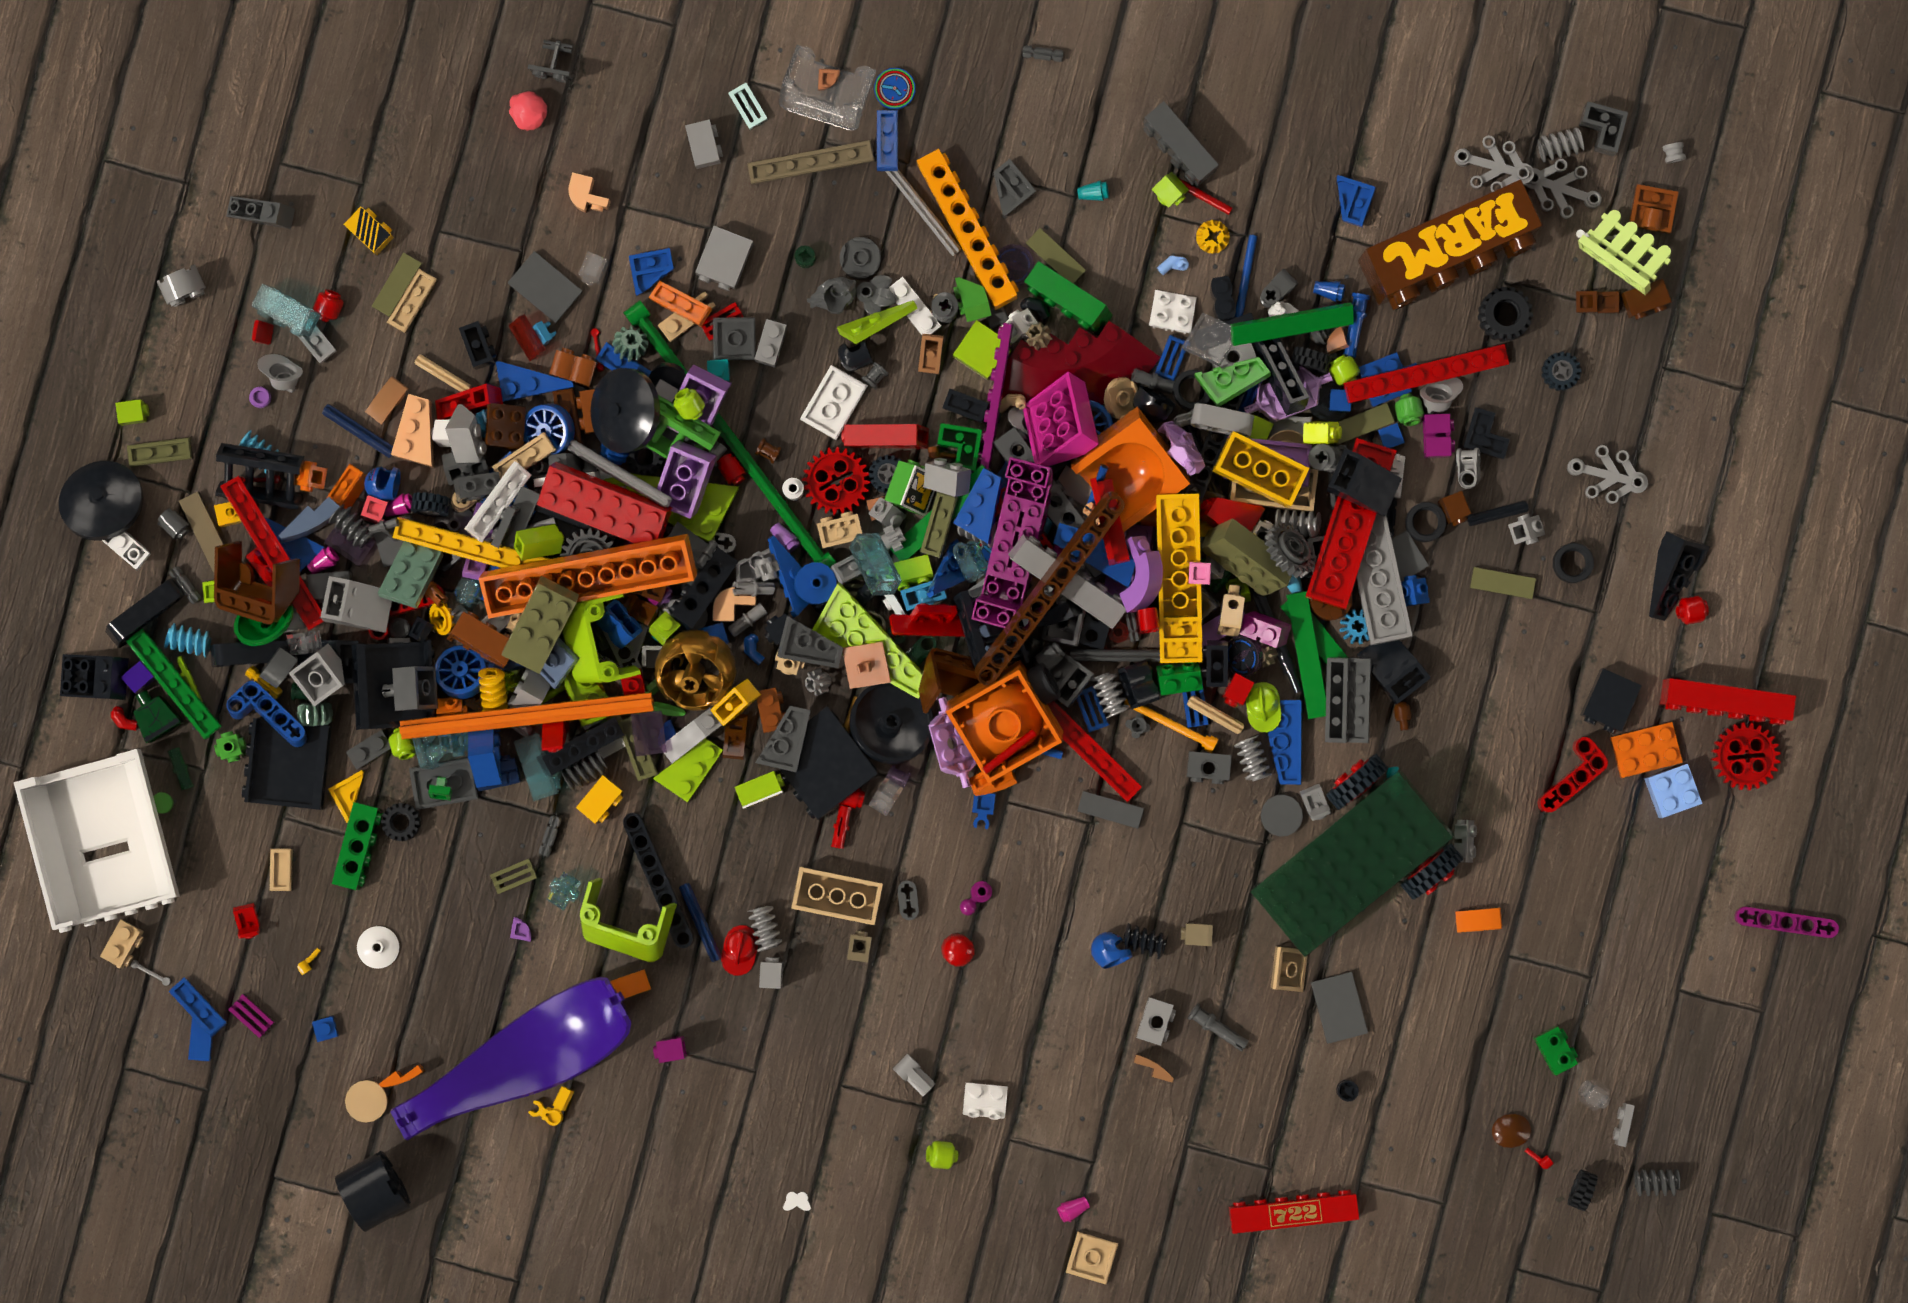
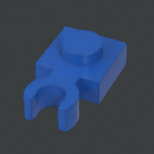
(983, 805)

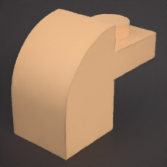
(580, 194)
(725, 605)

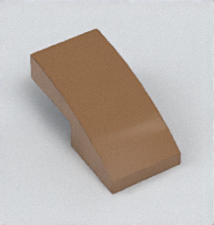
(387, 400)
(1158, 1071)

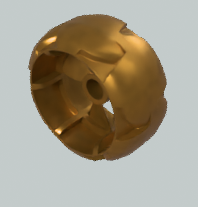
(683, 685)

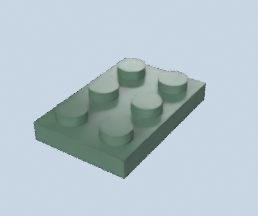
(410, 574)

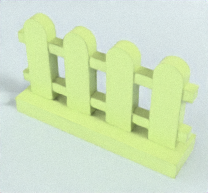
(1625, 268)

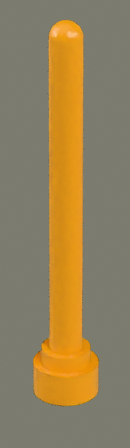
(1207, 742)

